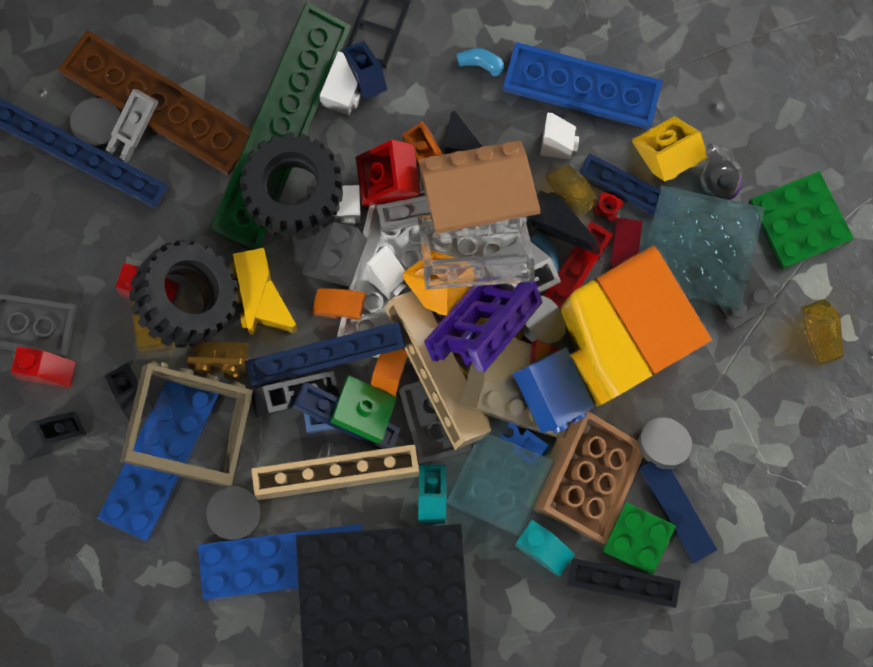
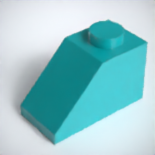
(432, 494)
(544, 548)

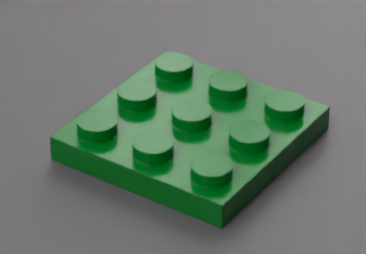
(802, 220)

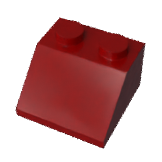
(387, 173)

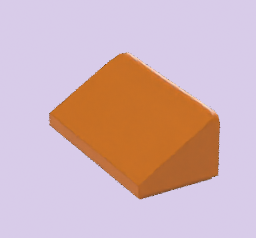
(423, 142)

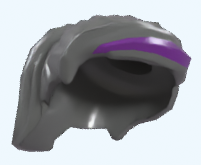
(721, 173)

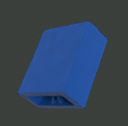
(554, 391)

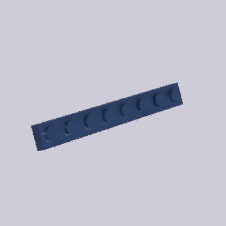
(81, 155)

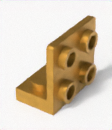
(220, 359)

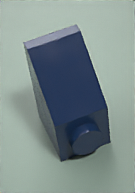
(365, 69)

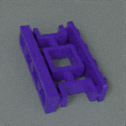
(483, 343)

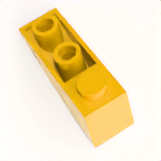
(252, 274)

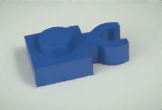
(528, 440)

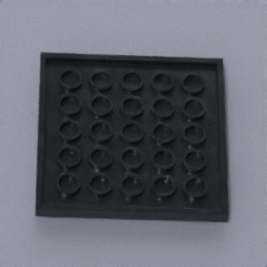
(384, 598)

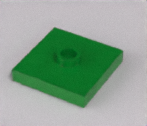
(363, 409)

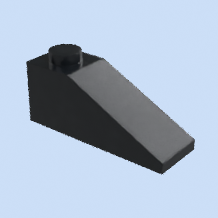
(561, 222)
(282, 395)

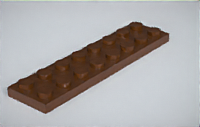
(179, 113)

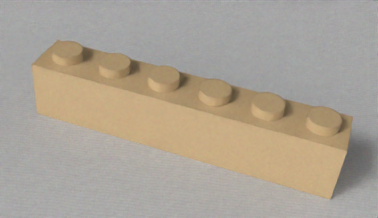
(443, 379)
(335, 472)

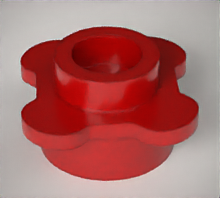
(608, 199)

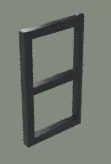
(393, 32)

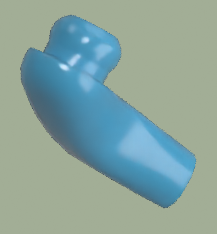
(481, 58)
(547, 247)

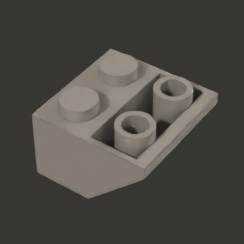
(544, 269)

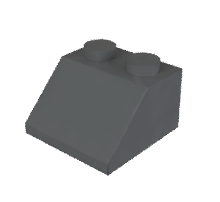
(335, 254)

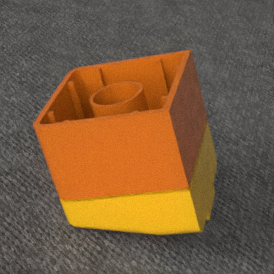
(630, 325)

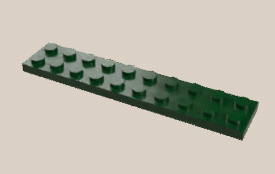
(285, 109)

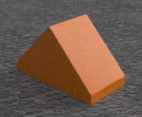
(389, 371)

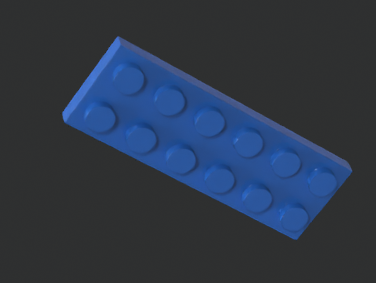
(582, 85)
(168, 434)
(253, 564)

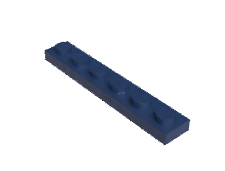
(325, 354)

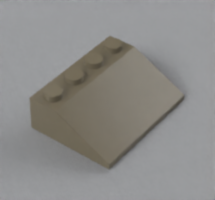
(497, 391)

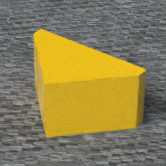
(273, 311)

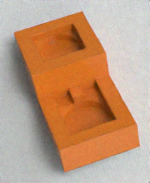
(339, 303)

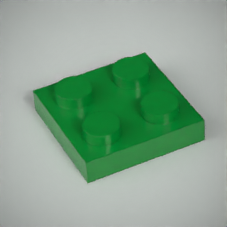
(639, 538)

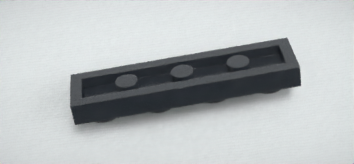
(624, 583)

